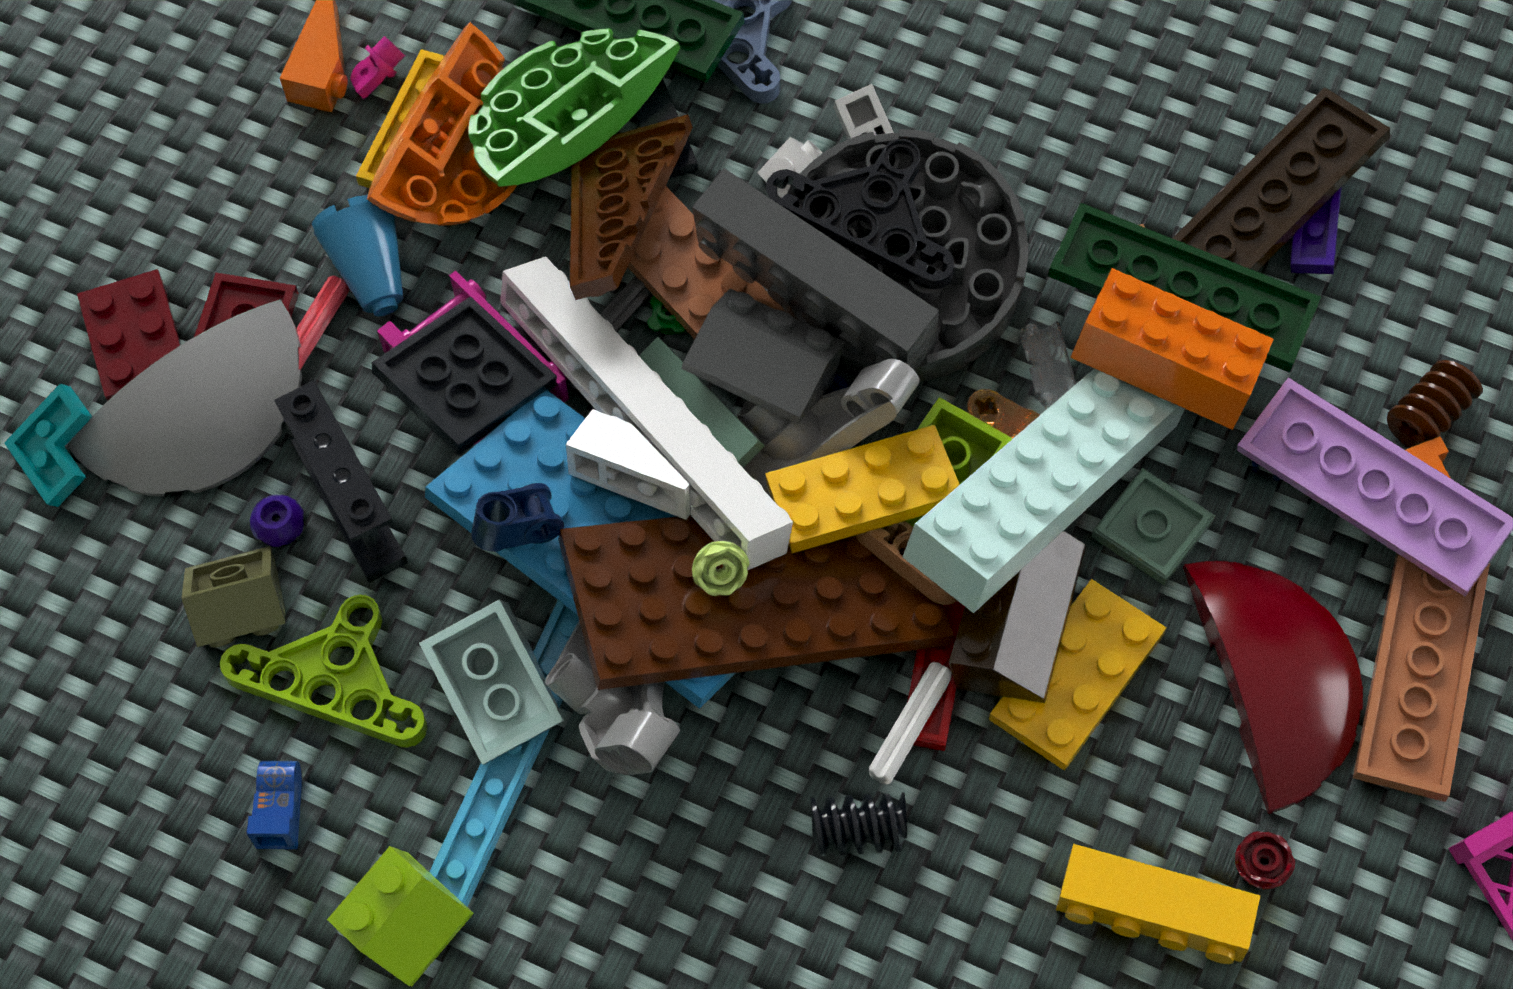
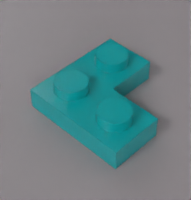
(41, 445)

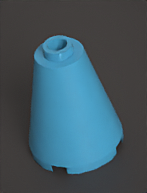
(364, 251)

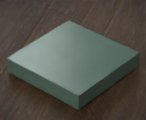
(1153, 526)

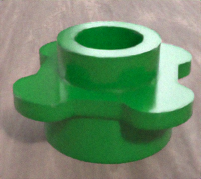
(660, 322)

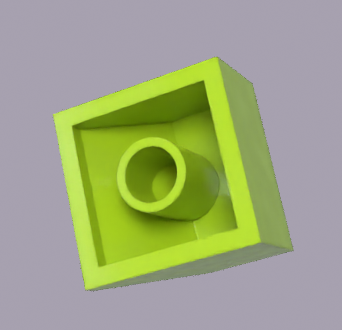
(400, 915)

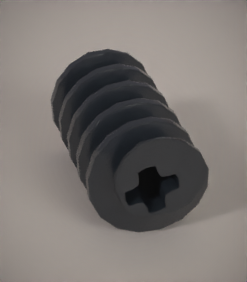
(859, 823)

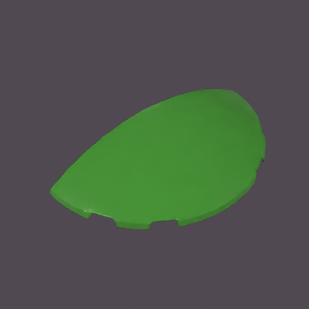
(564, 102)

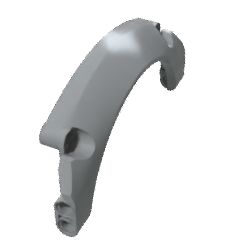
(627, 724)

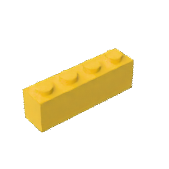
(1158, 904)

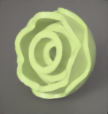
(723, 580)

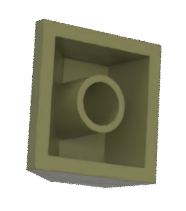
(233, 597)

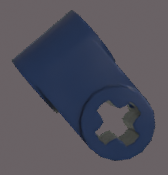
(514, 518)

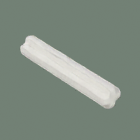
(910, 723)

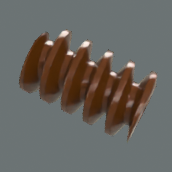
(1433, 403)

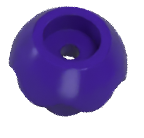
(282, 531)

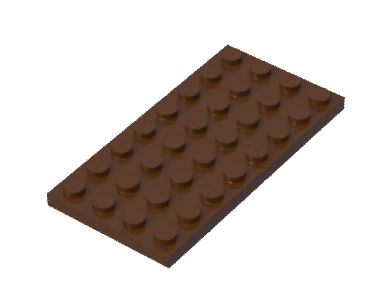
(809, 606)

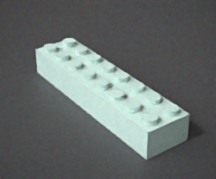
(1037, 486)

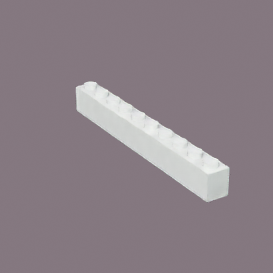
(621, 385)

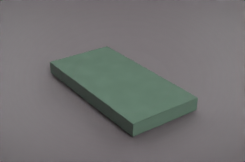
(702, 402)

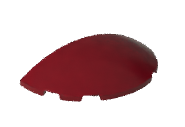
(1286, 673)

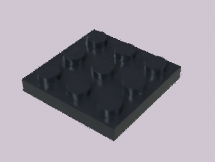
(463, 374)

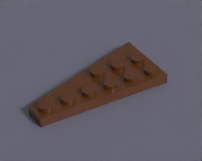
(614, 200)

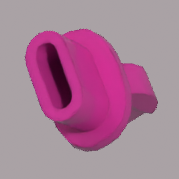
(373, 70)

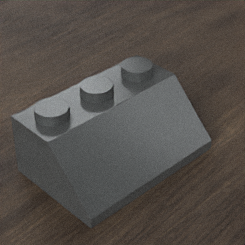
(764, 355)

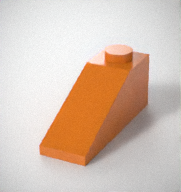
(316, 64)

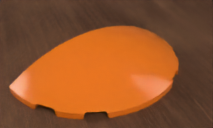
(431, 162)

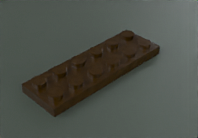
(1286, 182)

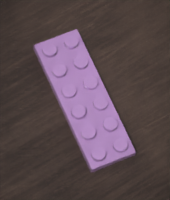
(1377, 486)

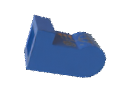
(276, 805)

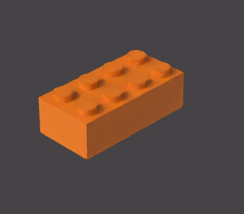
(1172, 348)

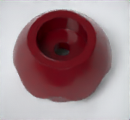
(1267, 846)

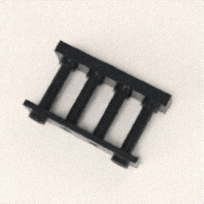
(341, 481)

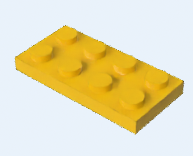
(863, 487)
(1095, 662)

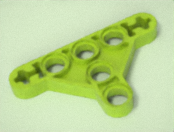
(311, 666)

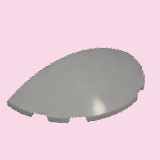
(197, 409)

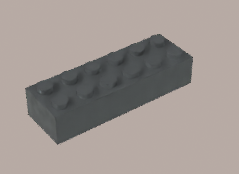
(813, 273)

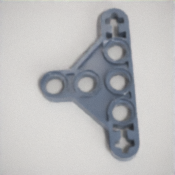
(753, 41)

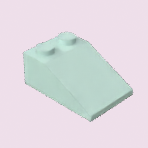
(492, 680)

